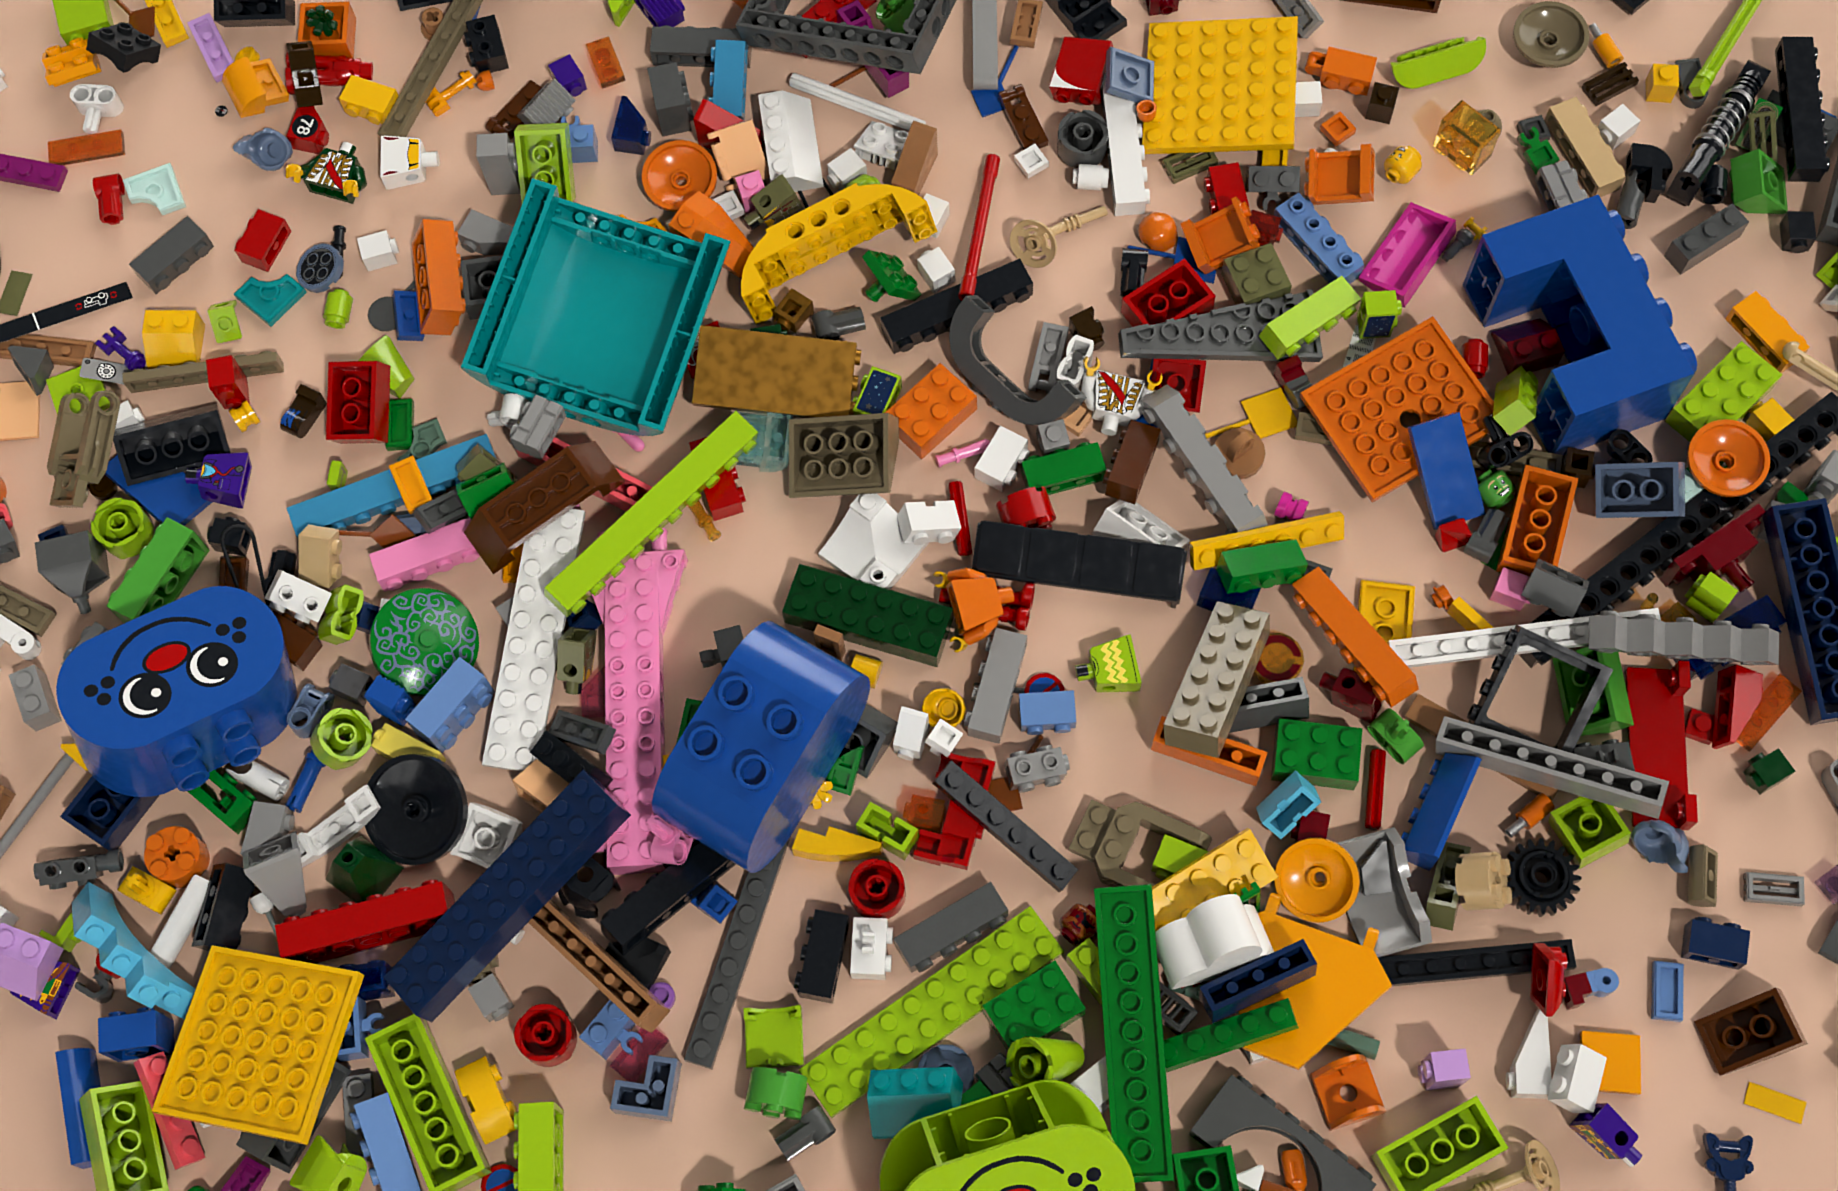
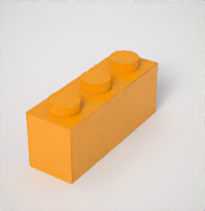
(1764, 330)

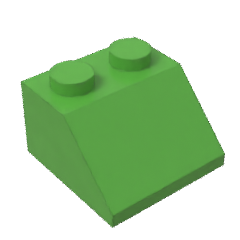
(1758, 184)

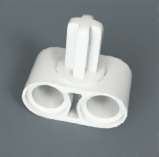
(96, 102)
(510, 411)

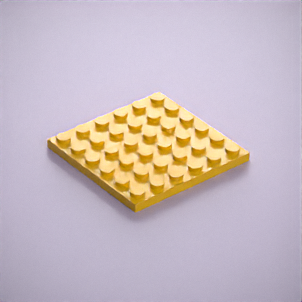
(1223, 85)
(258, 1044)

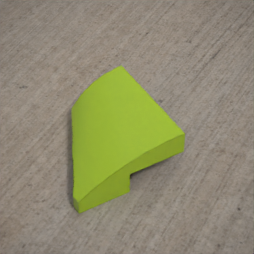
(386, 353)

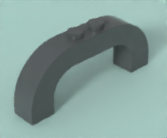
(988, 380)

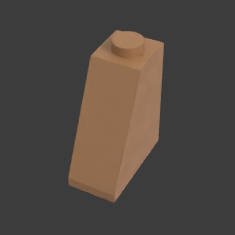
(916, 158)

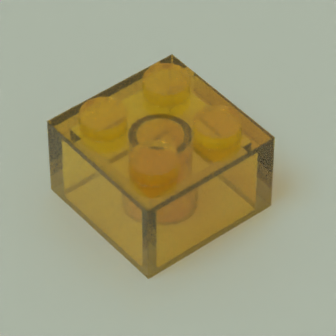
(1466, 137)

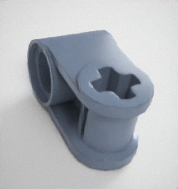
(312, 706)

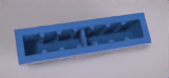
(77, 1075)

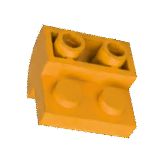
(69, 62)
(254, 86)

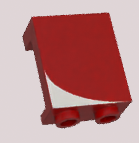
(1080, 71)

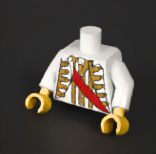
(1114, 397)

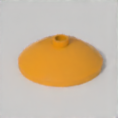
(1307, 895)

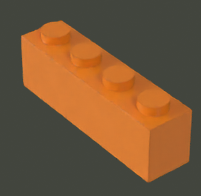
(1235, 760)

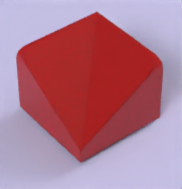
(1452, 535)

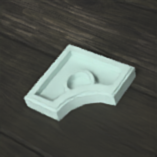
(157, 188)

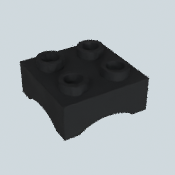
(123, 46)
(643, 960)

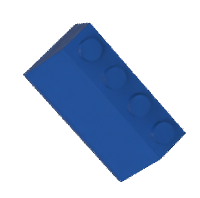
(1439, 808)

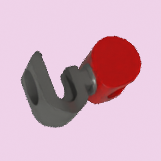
(106, 991)

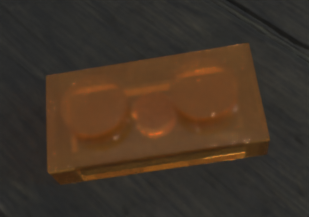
(605, 62)

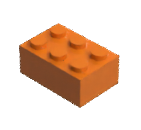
(933, 410)

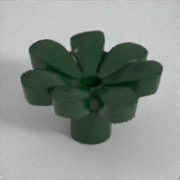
(321, 20)

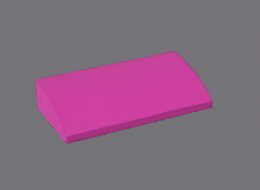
(1409, 252)

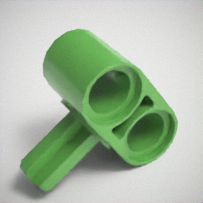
(1395, 736)

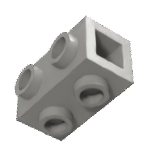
(1036, 768)

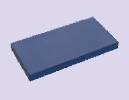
(1446, 469)
(162, 496)

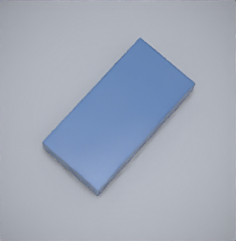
(1667, 991)

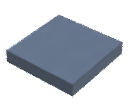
(1129, 75)

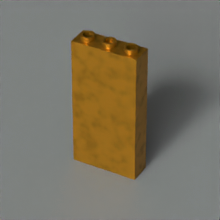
(774, 373)

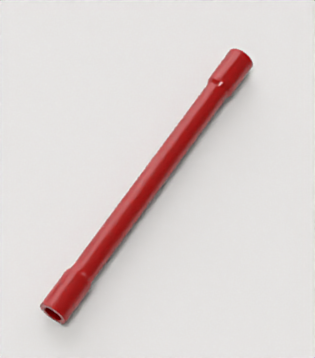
(990, 173)

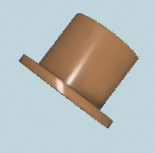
(430, 21)

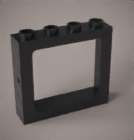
(1598, 678)

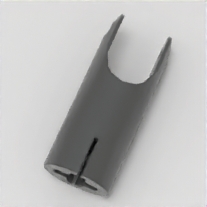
(1631, 200)

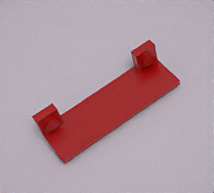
(1659, 738)

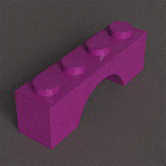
(889, 80)

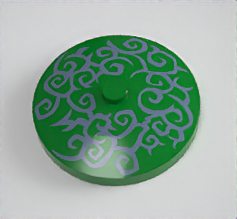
(421, 638)

